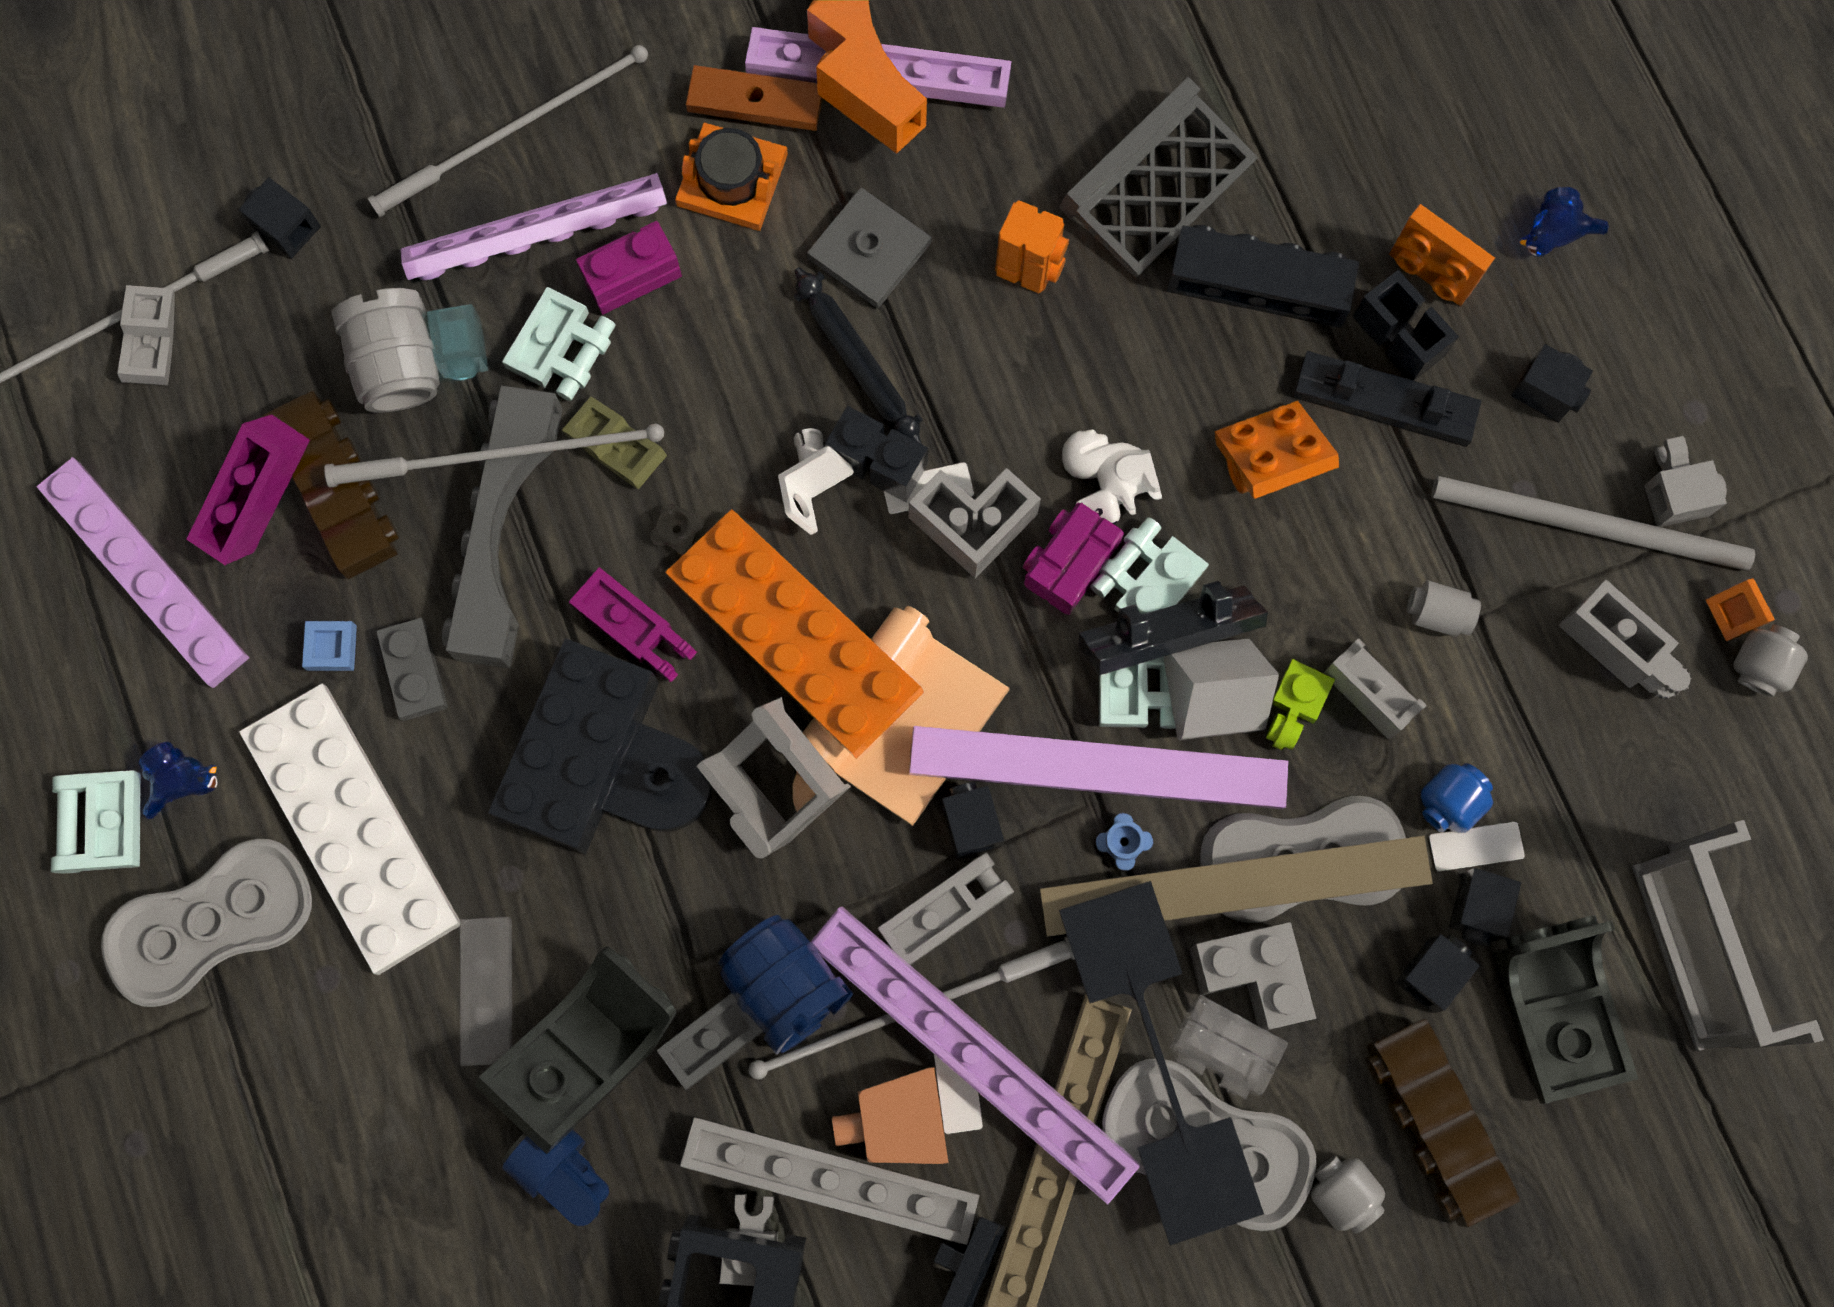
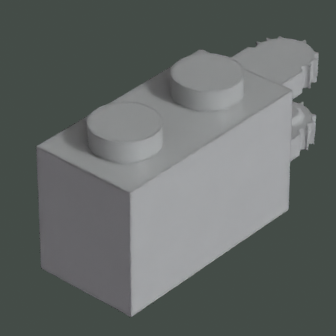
(1626, 641)

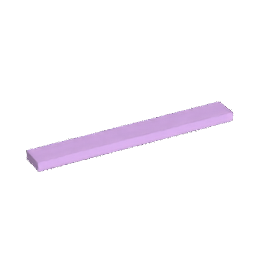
(1098, 767)
(975, 1055)

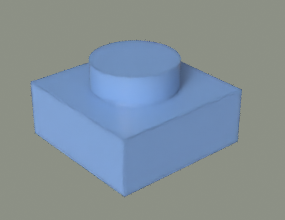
(329, 646)

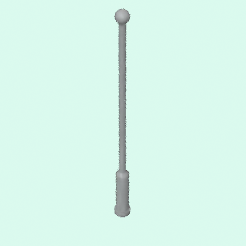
(431, 174)
(201, 272)
(398, 466)
(1007, 972)

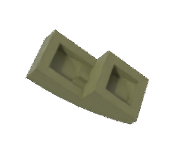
(629, 459)

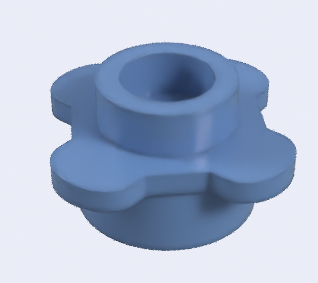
(1124, 828)

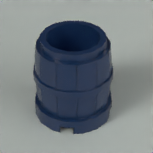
(782, 982)

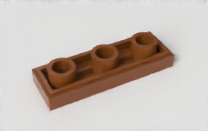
(731, 92)

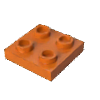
(1440, 256)
(1275, 450)

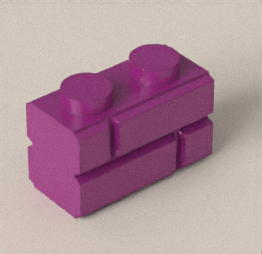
(629, 267)
(1072, 557)

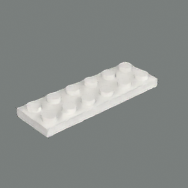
(350, 829)

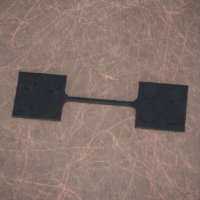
(1197, 1171)

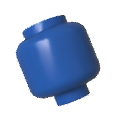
(1456, 798)

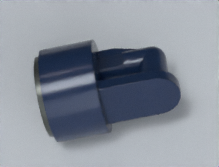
(559, 1177)

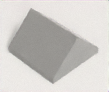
(1220, 689)

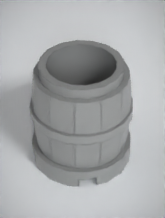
(387, 350)

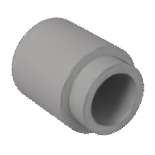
(1443, 609)

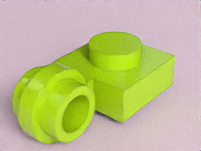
(1301, 695)

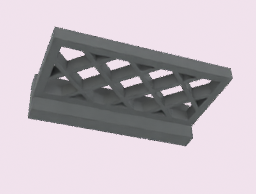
(1132, 151)

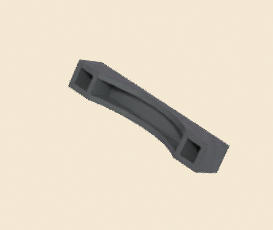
(482, 621)

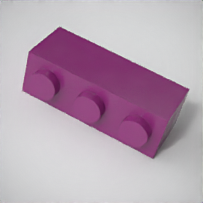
(247, 489)

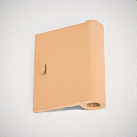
(953, 698)

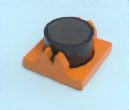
(733, 172)

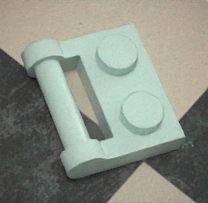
(110, 821)

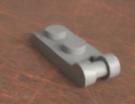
(944, 911)

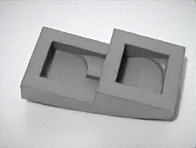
(147, 336)

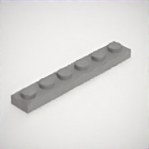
(830, 1180)

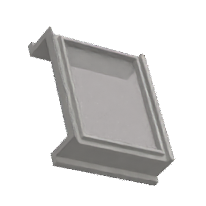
(1705, 950)

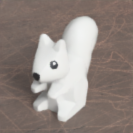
(1120, 470)

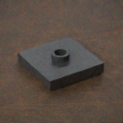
(869, 247)

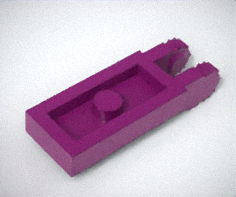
(628, 622)

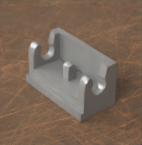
(1373, 690)

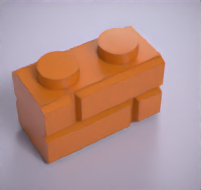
(1031, 247)

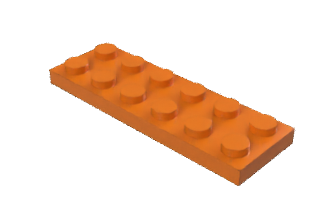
(795, 633)

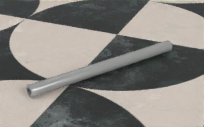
(1593, 523)

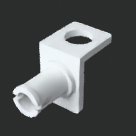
(817, 471)

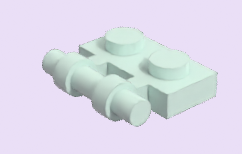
(548, 335)
(1165, 579)
(1126, 698)

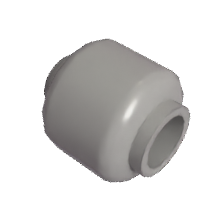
(1770, 660)
(1348, 1194)

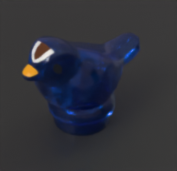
(1561, 222)
(173, 776)

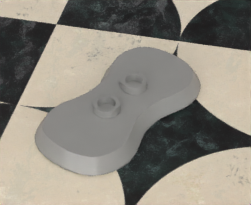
(1339, 824)
(171, 939)
(1273, 1146)

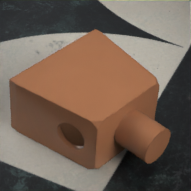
(897, 1121)

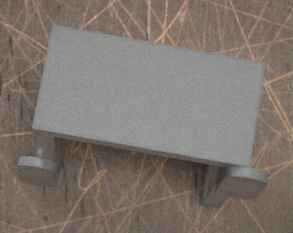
(754, 816)

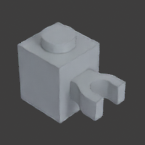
(1683, 490)
(740, 1272)

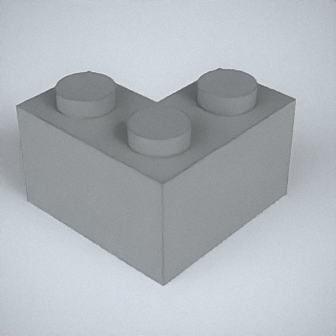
(970, 528)
(1267, 964)

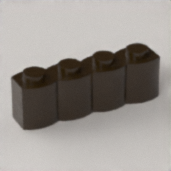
(345, 512)
(1442, 1123)

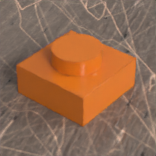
(1740, 609)

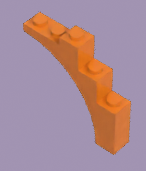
(860, 76)

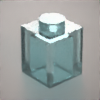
(457, 342)

